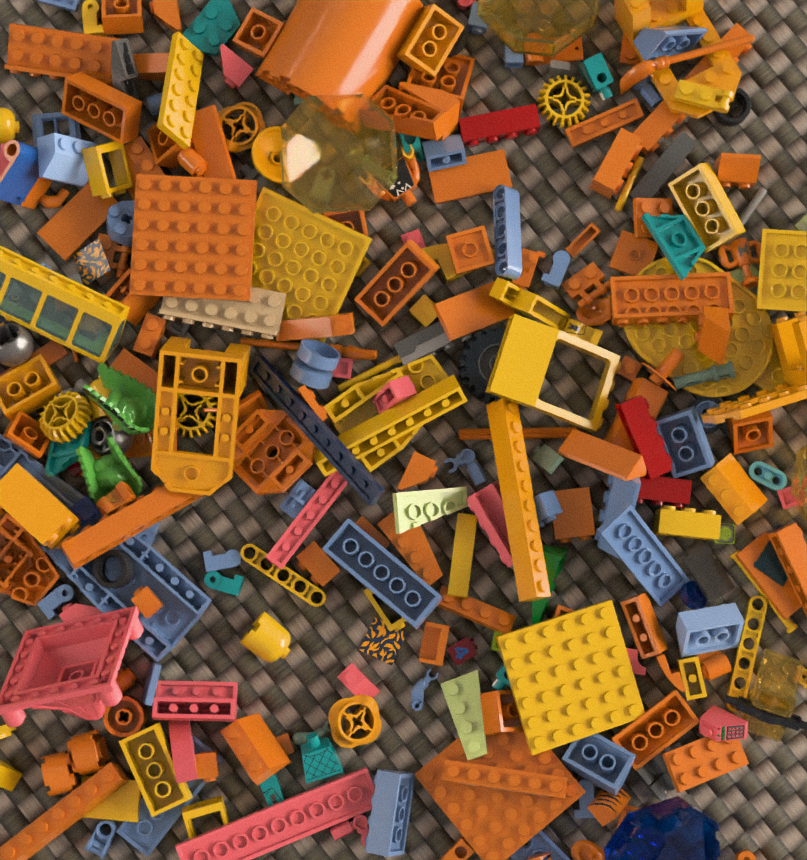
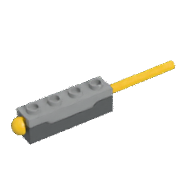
(410, 349)

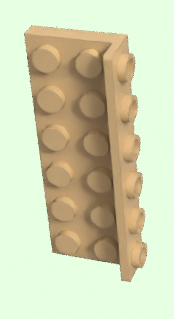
(259, 316)

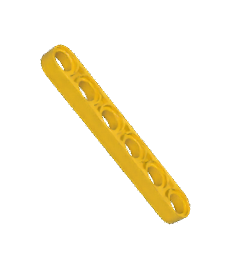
(742, 652)

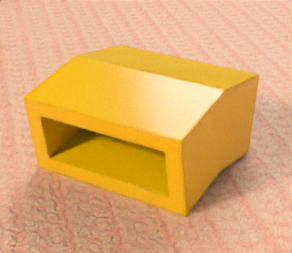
(424, 311)

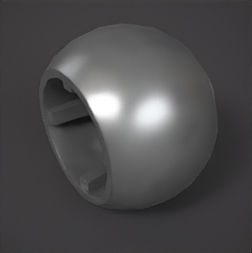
(15, 344)
(99, 433)

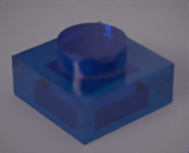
(85, 510)

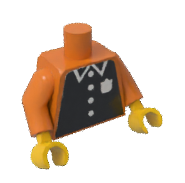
(407, 182)

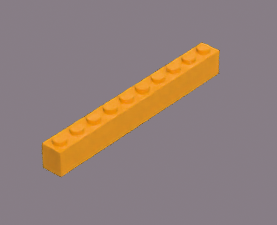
(518, 501)

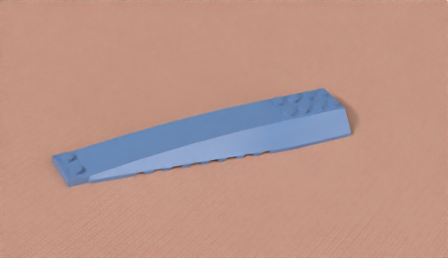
(181, 598)

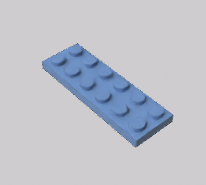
(643, 554)
(150, 830)

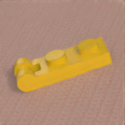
(703, 96)

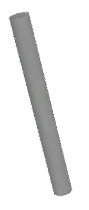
(751, 207)

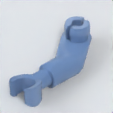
(417, 695)

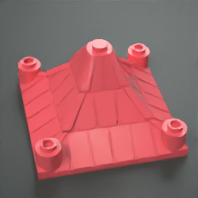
(69, 666)

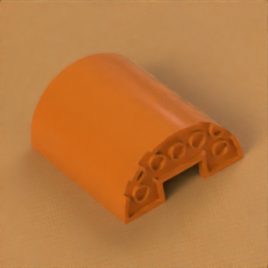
(339, 46)

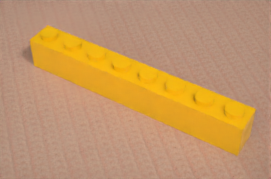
(397, 421)

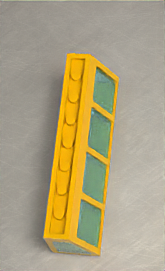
(59, 307)

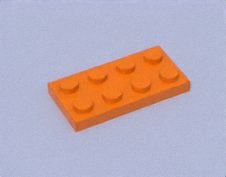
(703, 761)

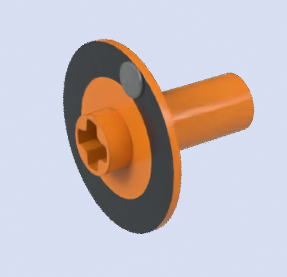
(666, 367)

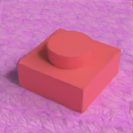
(415, 236)
(343, 369)

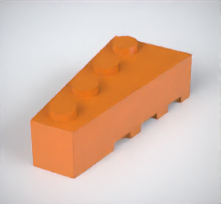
(412, 114)
(413, 548)

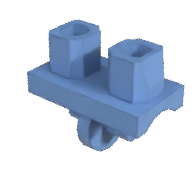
(297, 499)

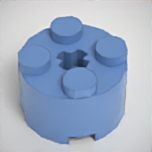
(117, 220)

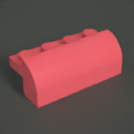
(489, 510)
(195, 701)

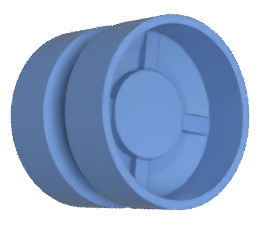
(314, 364)

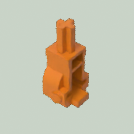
(529, 263)

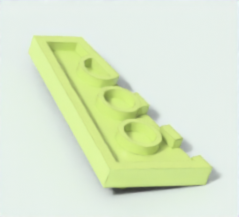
(422, 506)
(466, 710)

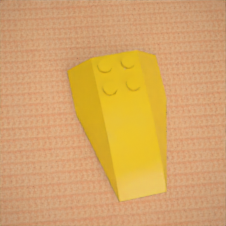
(357, 406)

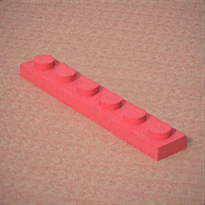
(307, 520)

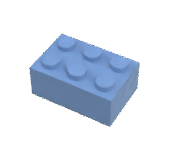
(685, 442)

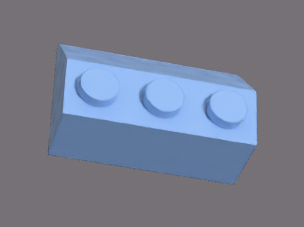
(62, 159)
(709, 629)

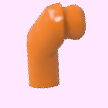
(54, 201)

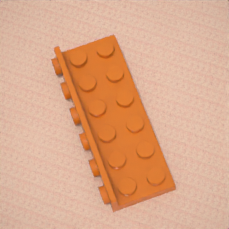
(58, 53)
(667, 298)

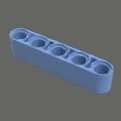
(507, 232)

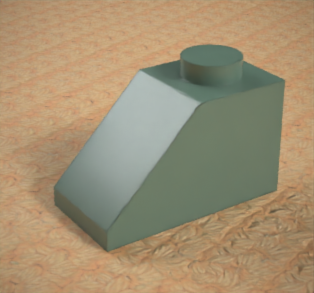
(546, 458)

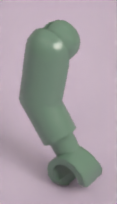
(300, 737)

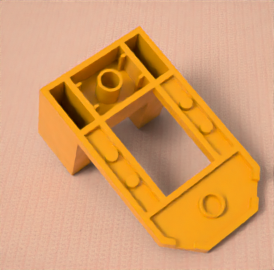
(640, 14)
(791, 345)
(202, 374)
(36, 508)

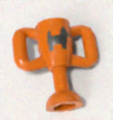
(742, 257)

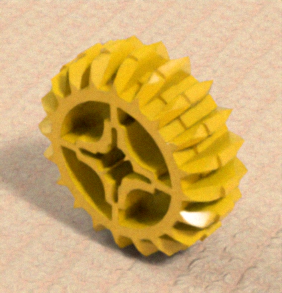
(565, 84)
(199, 406)
(53, 419)

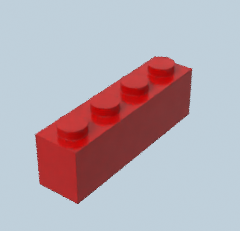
(499, 125)
(643, 435)
(665, 490)

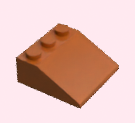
(452, 77)

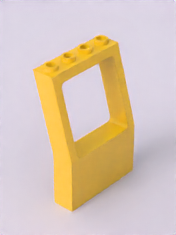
(524, 362)

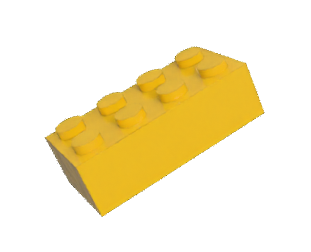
(706, 206)
(153, 769)

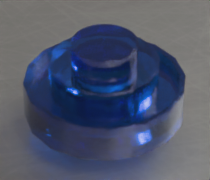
(692, 596)

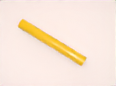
(629, 184)

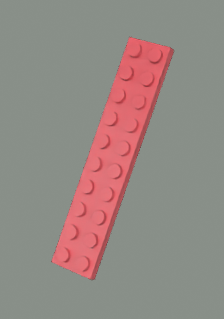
(284, 821)

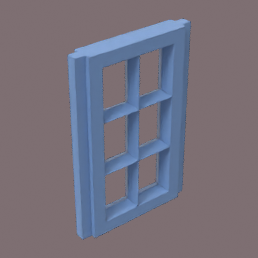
(38, 131)

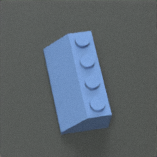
(617, 495)
(390, 812)

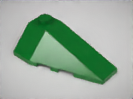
(554, 562)

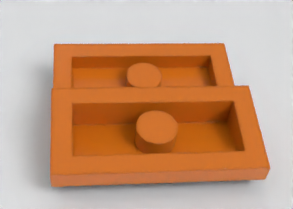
(672, 675)

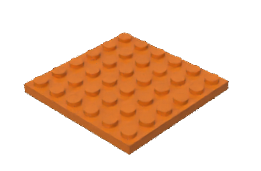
(193, 237)
(497, 819)

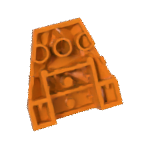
(24, 566)

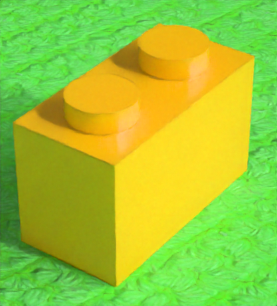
(691, 677)

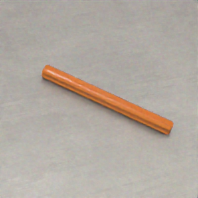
(528, 433)

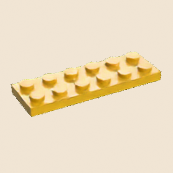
(180, 90)

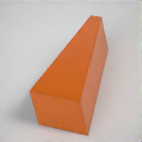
(583, 240)

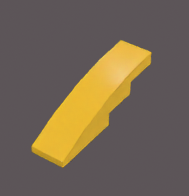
(462, 555)

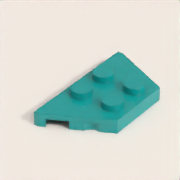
(213, 26)
(676, 240)
(63, 455)

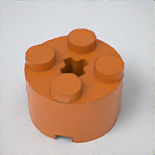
(136, 718)
(88, 752)
(58, 773)

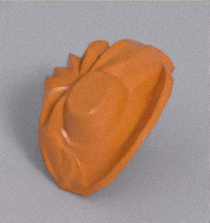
(597, 313)
(586, 850)

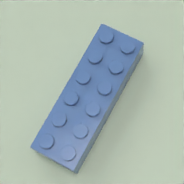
(382, 573)

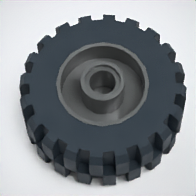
(478, 362)

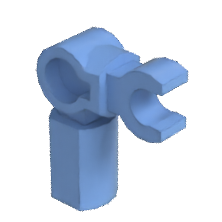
(648, 92)
(467, 457)

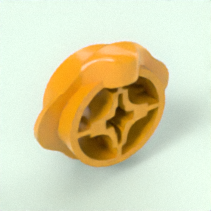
(248, 109)
(337, 712)

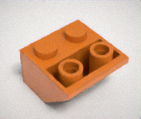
(138, 304)

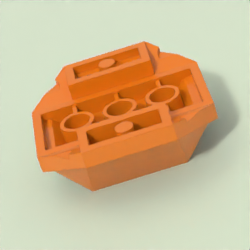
(258, 438)

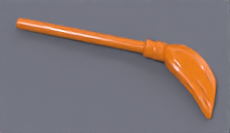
(647, 67)
(348, 352)

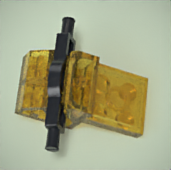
(772, 699)

